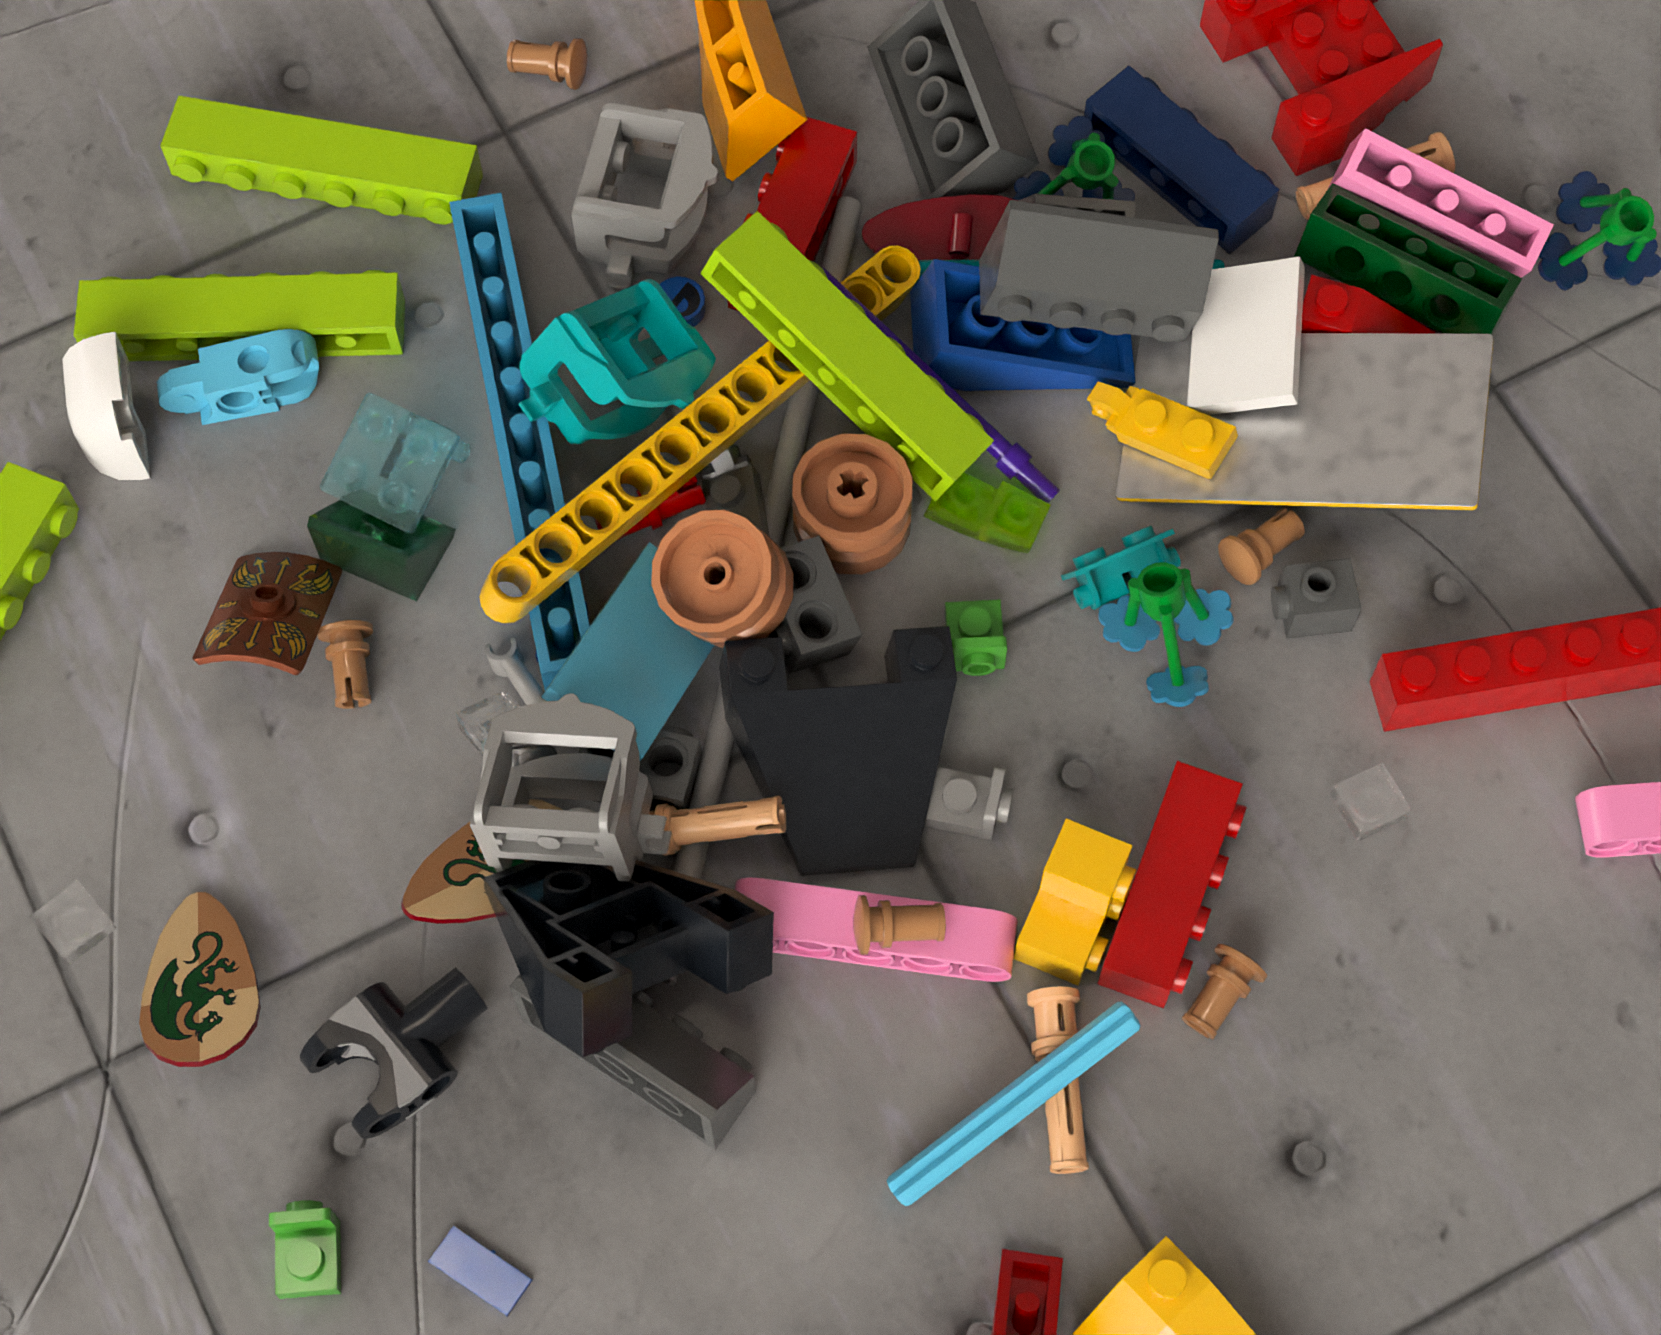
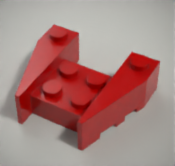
(1337, 60)

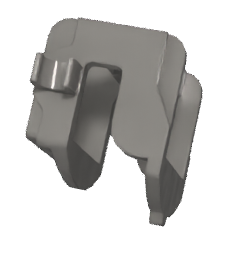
(683, 201)
(515, 830)

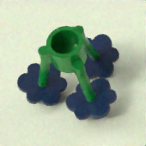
(1086, 164)
(1624, 226)

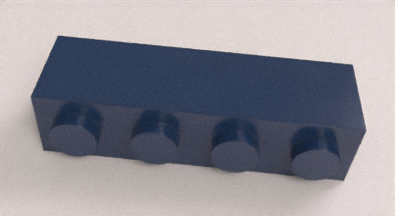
(1181, 159)

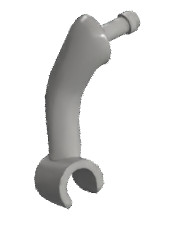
(512, 666)

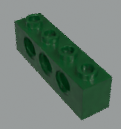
(1405, 265)

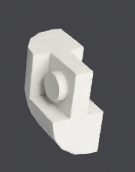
(103, 408)

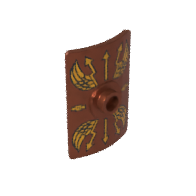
(270, 611)

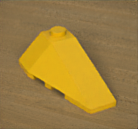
(1164, 1298)

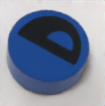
(686, 297)

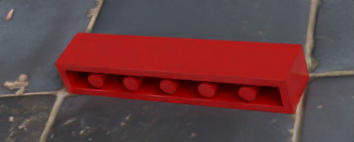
(1518, 669)

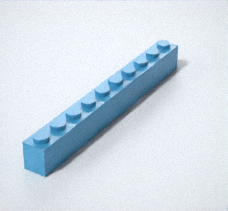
(522, 446)

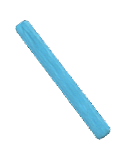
(1013, 1103)

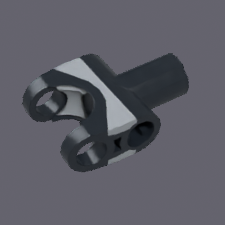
(402, 1044)

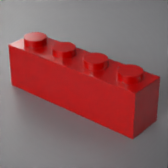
(807, 183)
(1170, 886)

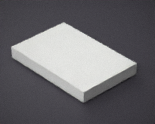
(1248, 338)

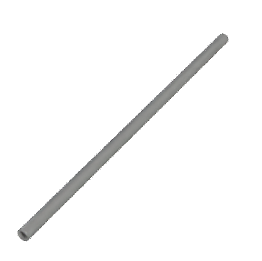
(777, 504)

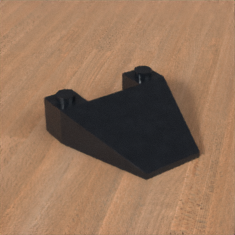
(845, 758)
(599, 940)

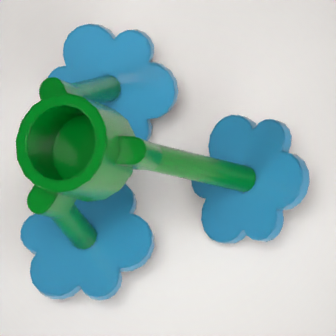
(1162, 596)

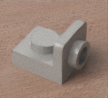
(968, 802)

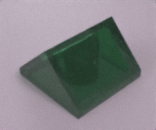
(378, 549)

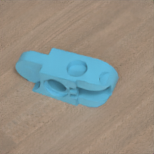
(243, 377)

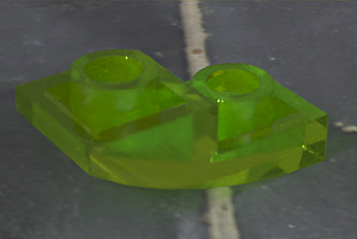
(990, 514)

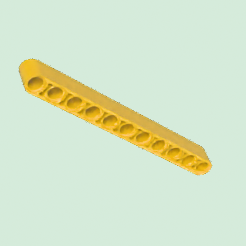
(683, 439)

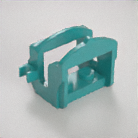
(611, 363)

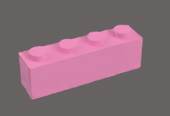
(1442, 203)

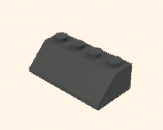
(952, 101)
(1096, 271)
(668, 1068)

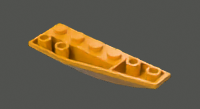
(745, 82)

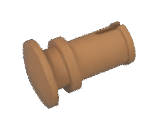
(552, 60)
(1254, 549)
(348, 660)
(896, 923)
(1225, 986)

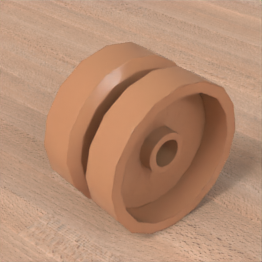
(854, 498)
(722, 578)

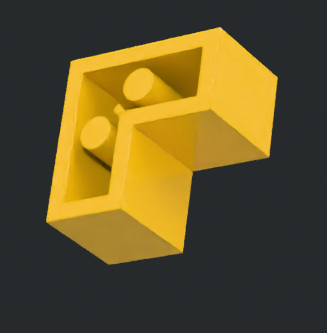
(1077, 892)

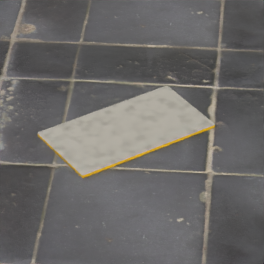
(1372, 427)

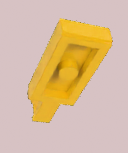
(1164, 428)

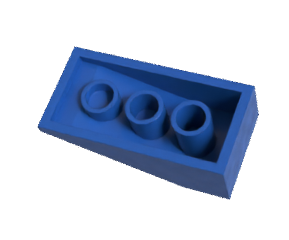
(999, 354)

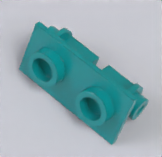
(1101, 574)

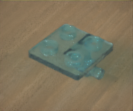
(391, 462)

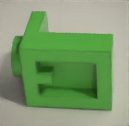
(976, 636)
(306, 1250)

